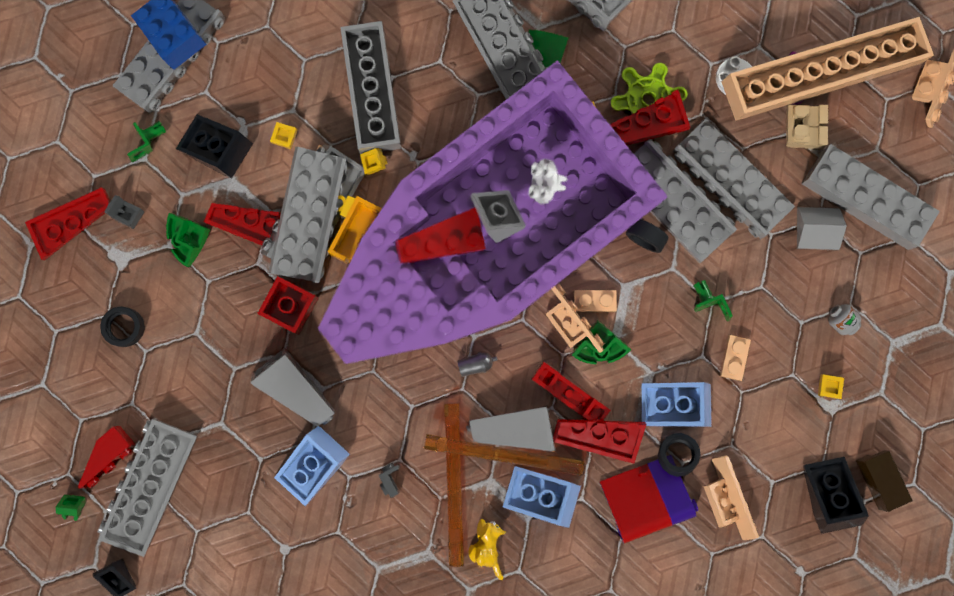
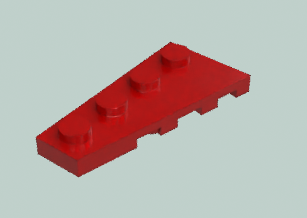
(654, 121)
(243, 222)
(62, 224)
(607, 438)

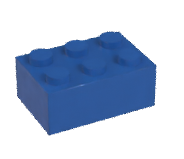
(168, 31)

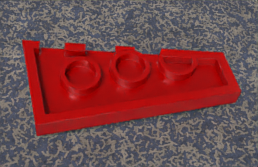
(447, 238)

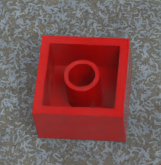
(288, 305)

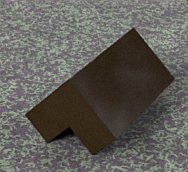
(884, 481)

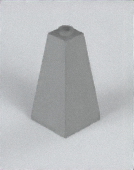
(290, 385)
(517, 429)

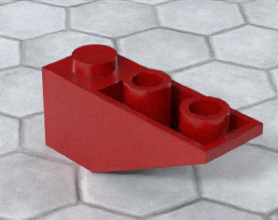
(107, 451)

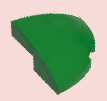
(549, 45)
(186, 237)
(613, 346)

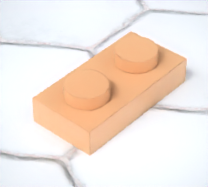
(595, 300)
(735, 358)

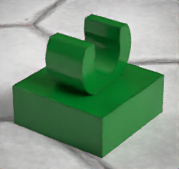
(70, 506)

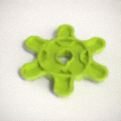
(641, 86)

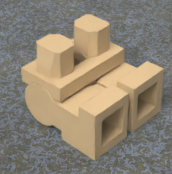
(807, 126)

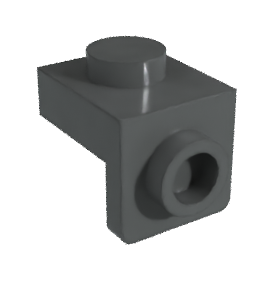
(124, 212)
(388, 485)

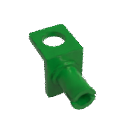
(146, 135)
(708, 300)

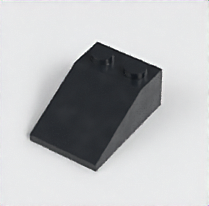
(214, 145)
(834, 495)

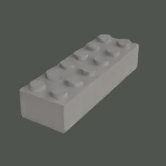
(370, 87)
(870, 197)

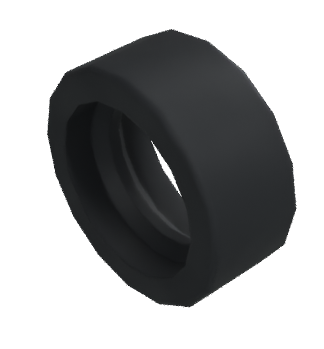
(647, 236)
(106, 322)
(689, 442)

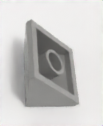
(498, 213)
(820, 228)

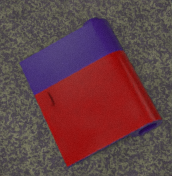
(647, 500)

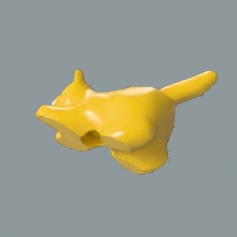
(485, 550)

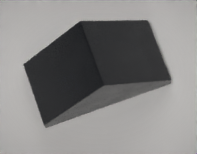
(115, 578)

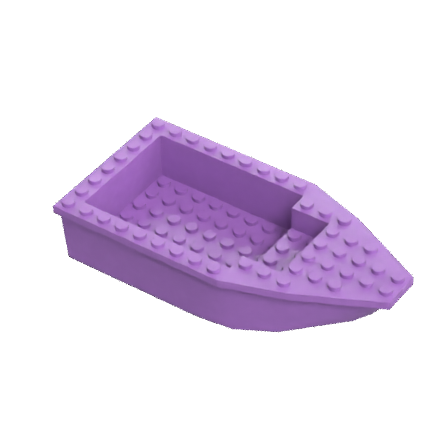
(431, 302)

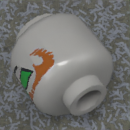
(844, 319)

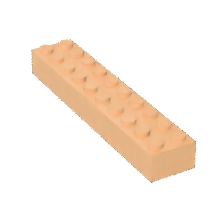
(826, 68)

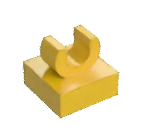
(283, 135)
(373, 161)
(347, 203)
(830, 386)

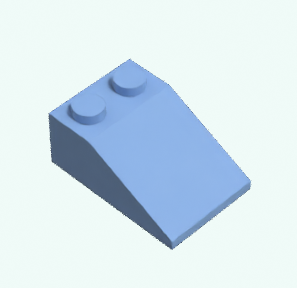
(676, 404)
(311, 465)
(541, 496)

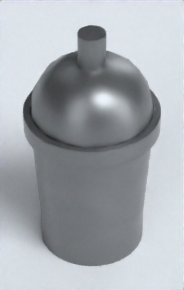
(476, 364)

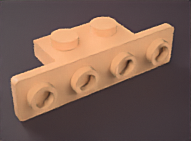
(934, 86)
(569, 323)
(728, 500)

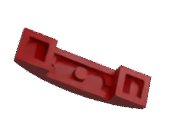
(569, 393)

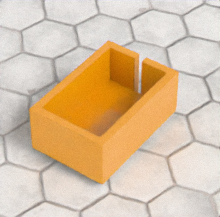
(353, 229)

